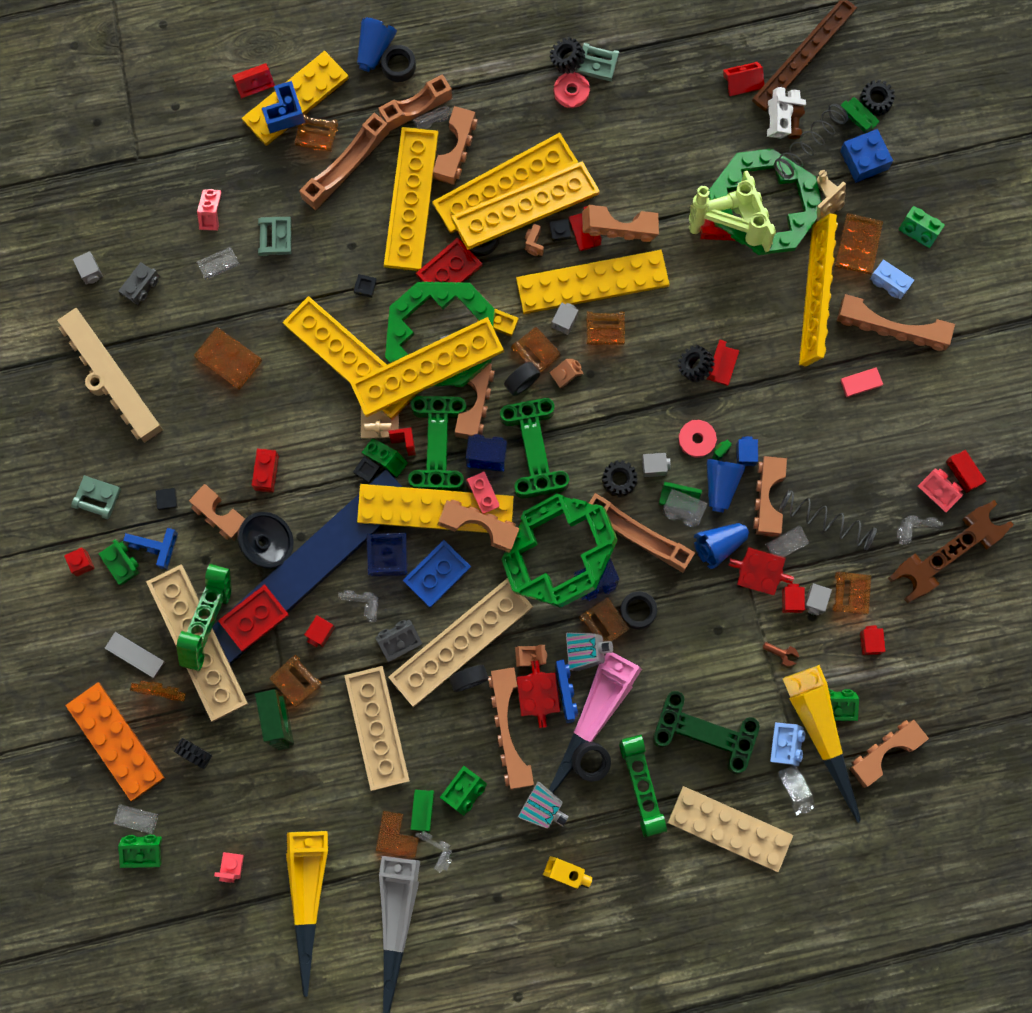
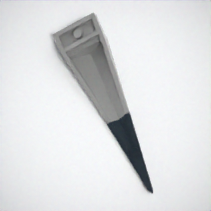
(398, 893)

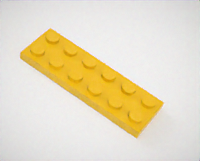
(311, 86)

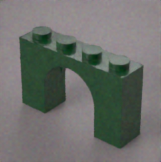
(274, 719)

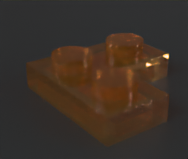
(156, 689)
(390, 838)

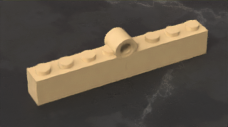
(109, 376)

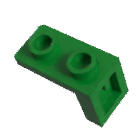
(386, 456)

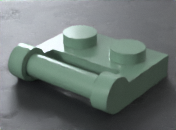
(598, 67)
(280, 235)
(98, 491)

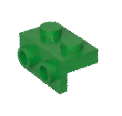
(921, 226)

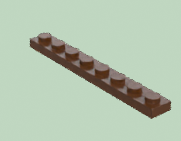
(805, 52)

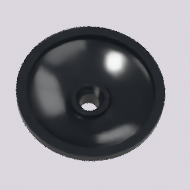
(274, 535)

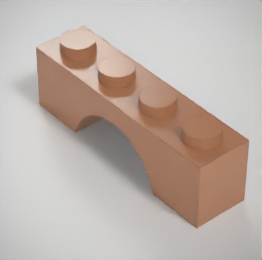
(432, 95)
(448, 165)
(600, 222)
(470, 421)
(768, 520)
(501, 533)
(869, 768)

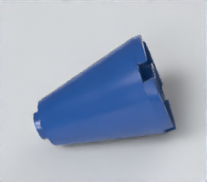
(373, 42)
(722, 483)
(720, 543)

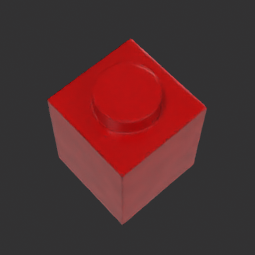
(79, 562)
(793, 599)
(319, 632)
(872, 640)

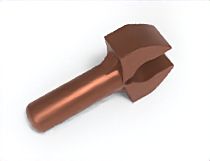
(782, 653)

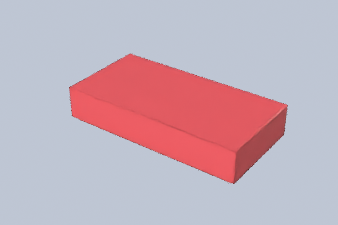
(861, 382)

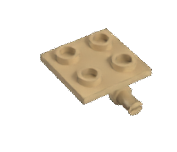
(834, 196)
(377, 425)

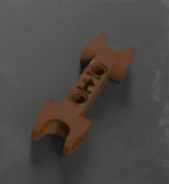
(979, 530)

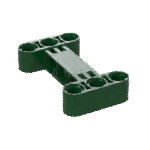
(706, 732)

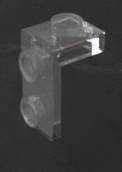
(905, 531)
(797, 789)
(444, 861)

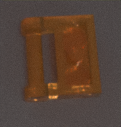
(314, 137)
(605, 333)
(539, 346)
(858, 593)
(609, 619)
(289, 683)

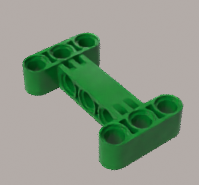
(437, 442)
(534, 447)
(191, 646)
(632, 751)

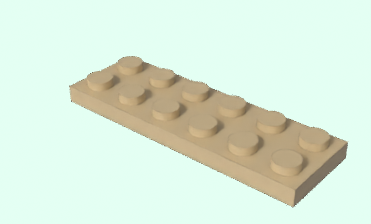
(376, 728)
(730, 829)

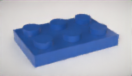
(436, 574)
(566, 691)

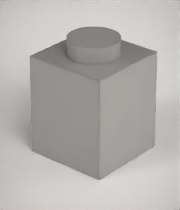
(88, 268)
(565, 318)
(655, 464)
(817, 599)

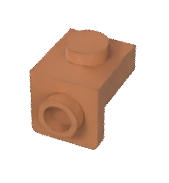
(532, 236)
(566, 372)
(526, 654)

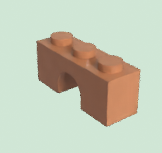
(205, 502)

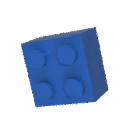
(866, 155)

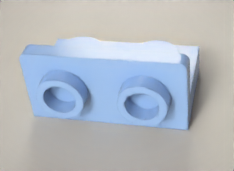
(891, 279)
(787, 744)

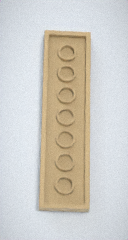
(459, 643)
(216, 679)

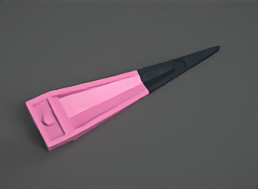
(608, 690)

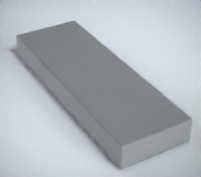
(135, 655)

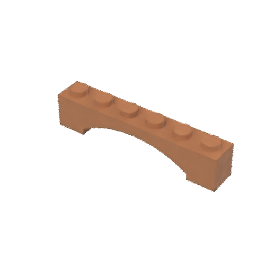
(324, 184)
(856, 313)
(657, 545)
(519, 773)

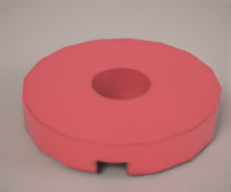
(568, 99)
(701, 428)

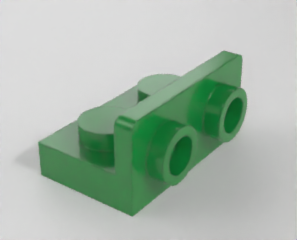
(860, 115)
(119, 563)
(844, 705)
(464, 790)
(140, 851)

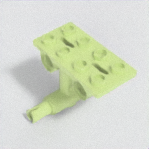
(743, 201)

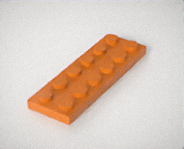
(115, 741)

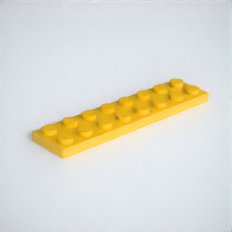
(521, 170)
(411, 199)
(524, 205)
(592, 281)
(818, 290)
(336, 346)
(427, 367)
(419, 507)

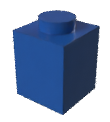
(747, 451)

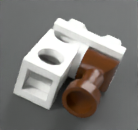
(785, 114)

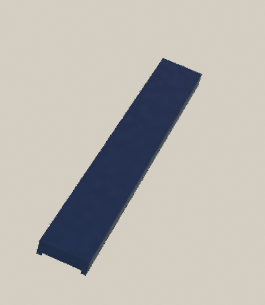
(312, 561)

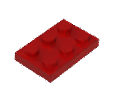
(450, 265)
(253, 618)

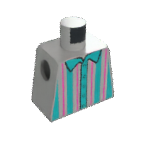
(586, 650)
(543, 808)

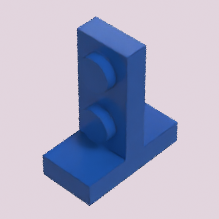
(153, 547)

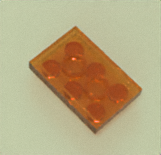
(859, 244)
(227, 358)

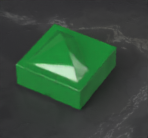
(721, 449)

